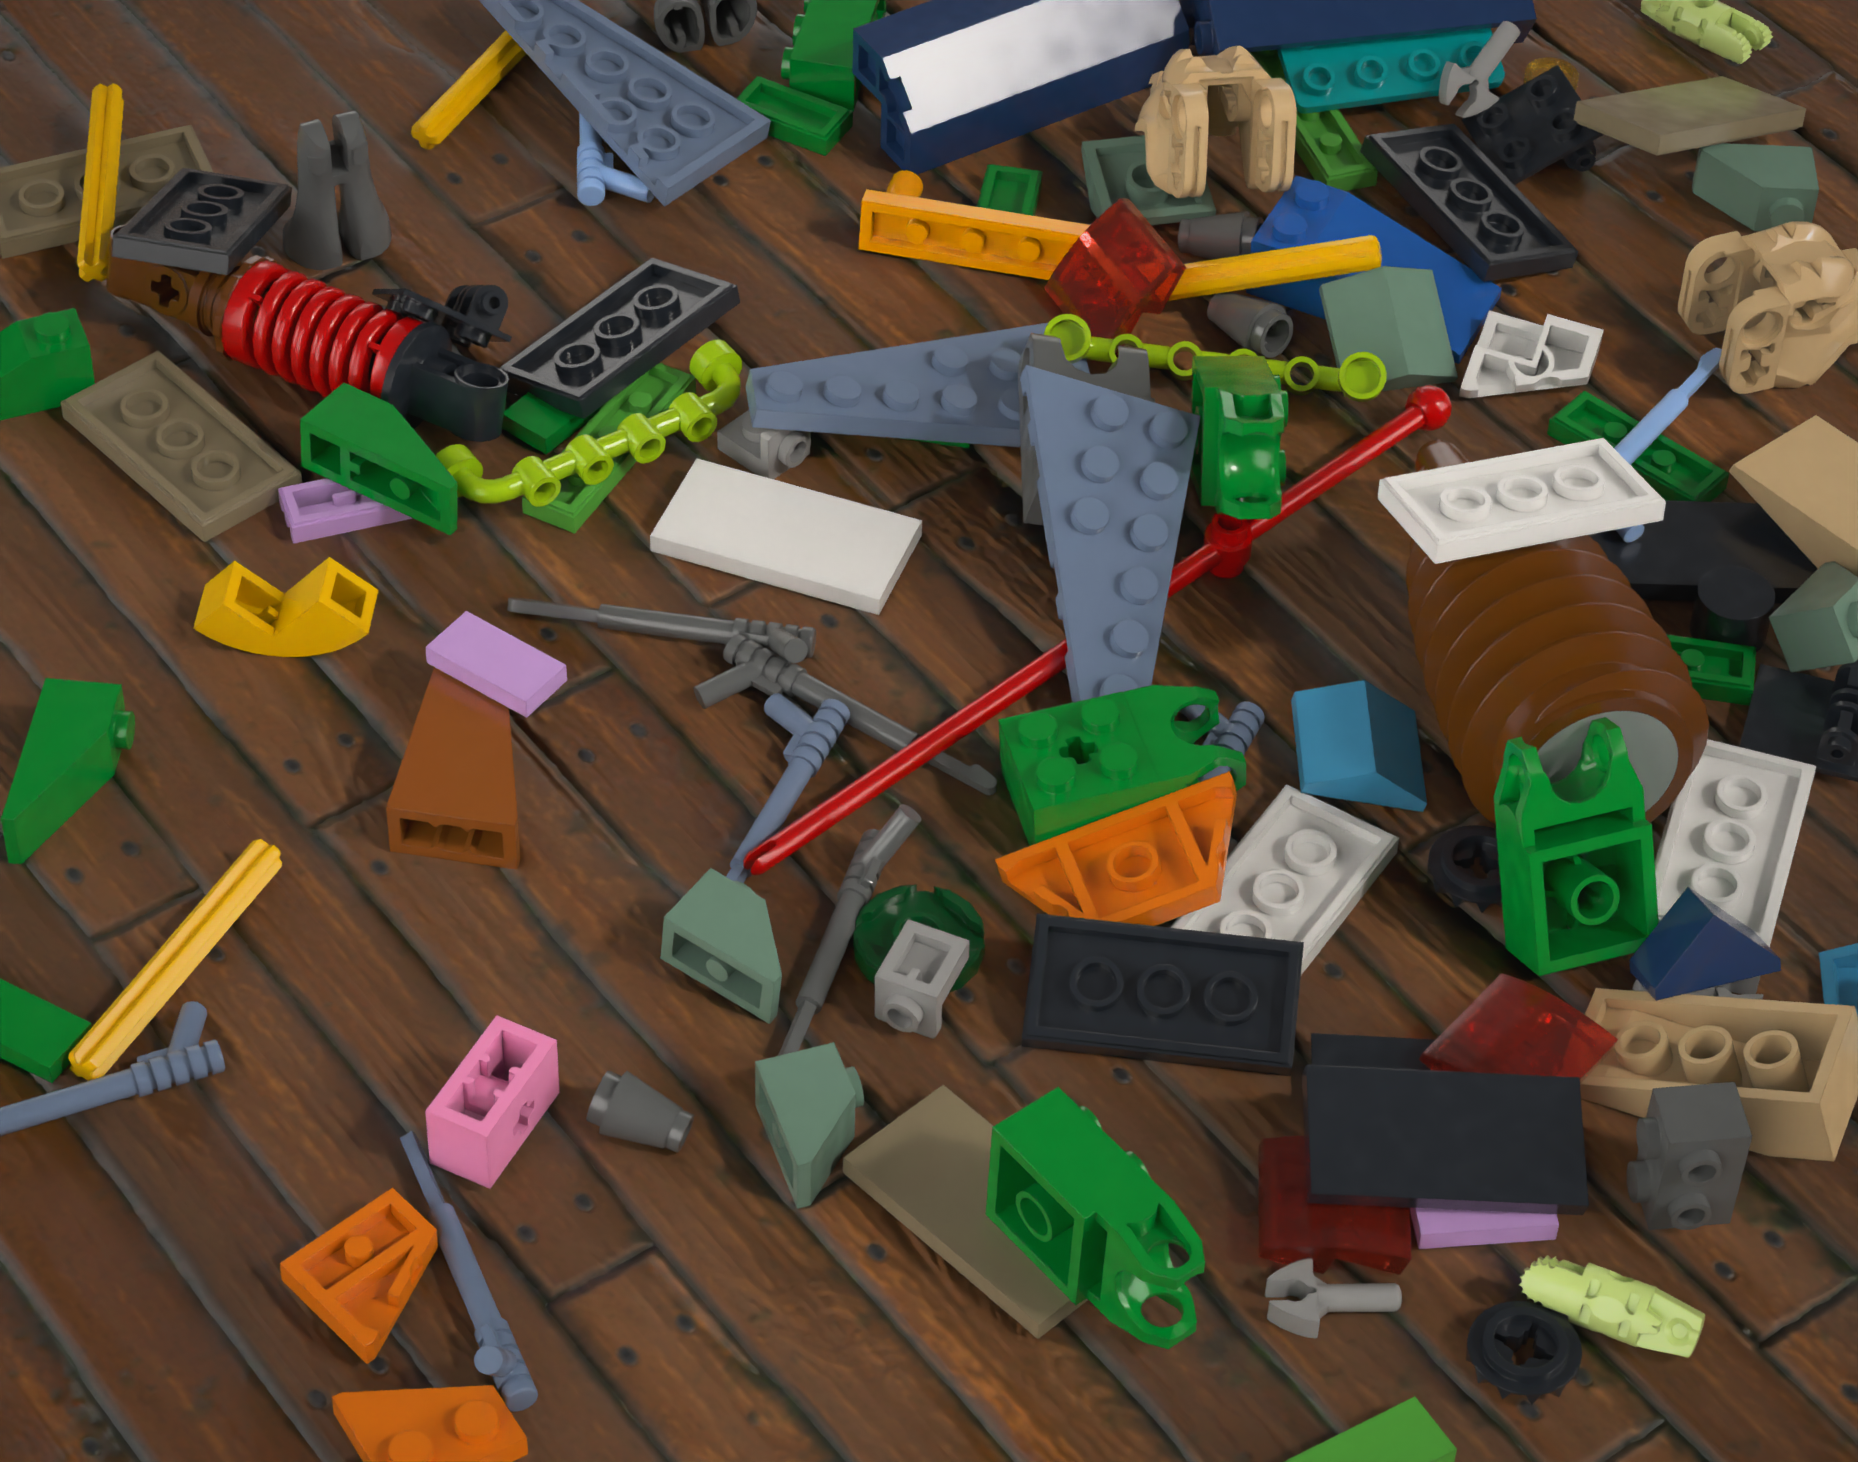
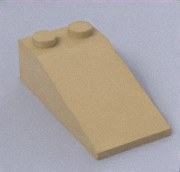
(1809, 489)
(1787, 1059)

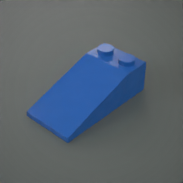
(1322, 213)

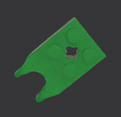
(1238, 435)
(1107, 756)
(1574, 855)
(1091, 1216)

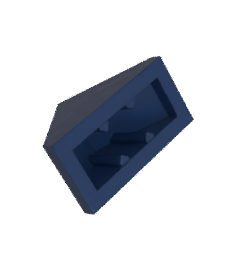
(1699, 949)

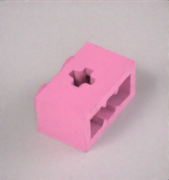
(492, 1101)

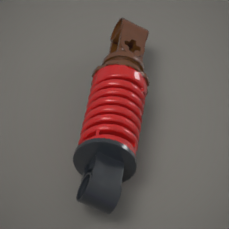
(323, 339)

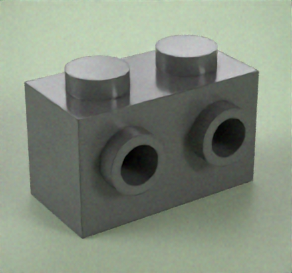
(1690, 1156)

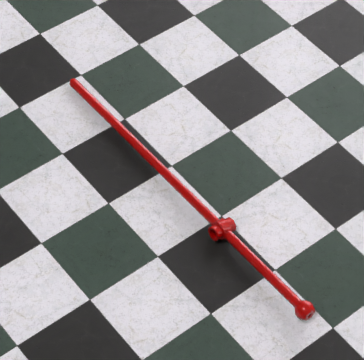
(1223, 553)

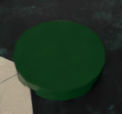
(888, 912)

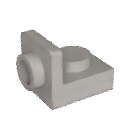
(763, 449)
(918, 978)

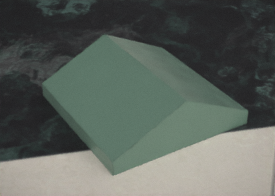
(1119, 170)
(1395, 318)

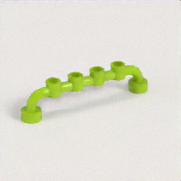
(712, 365)
(1359, 377)

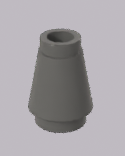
(1218, 235)
(1252, 322)
(638, 1113)

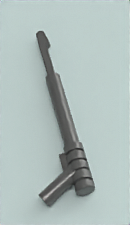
(787, 641)
(774, 674)
(858, 885)

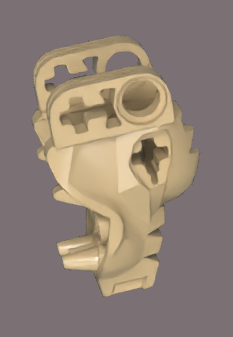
(1214, 98)
(1780, 296)

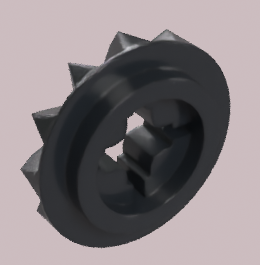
(1452, 860)
(1508, 1327)

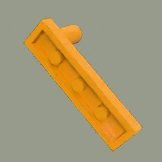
(961, 234)

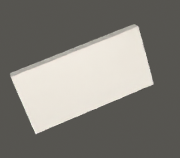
(1520, 500)
(786, 536)
(1734, 834)
(1296, 874)

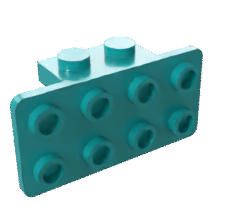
(1379, 69)

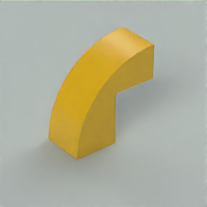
(310, 619)

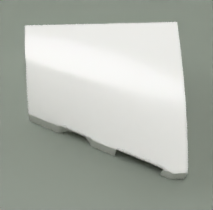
(1530, 356)

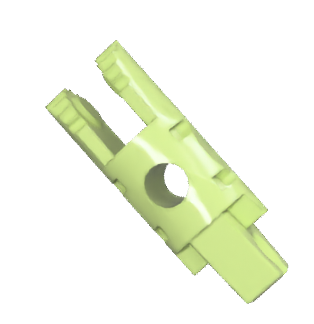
(1710, 26)
(1614, 1305)

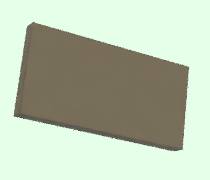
(1689, 115)
(46, 194)
(180, 445)
(934, 1179)

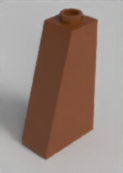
(457, 780)

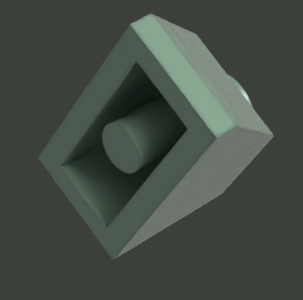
(1758, 182)
(1820, 620)
(725, 942)
(808, 1114)

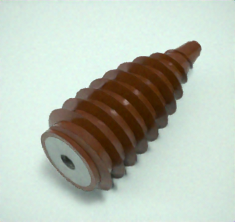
(1541, 648)

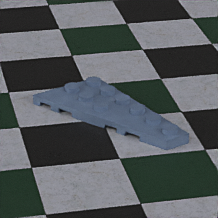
(640, 101)
(919, 391)
(1111, 521)

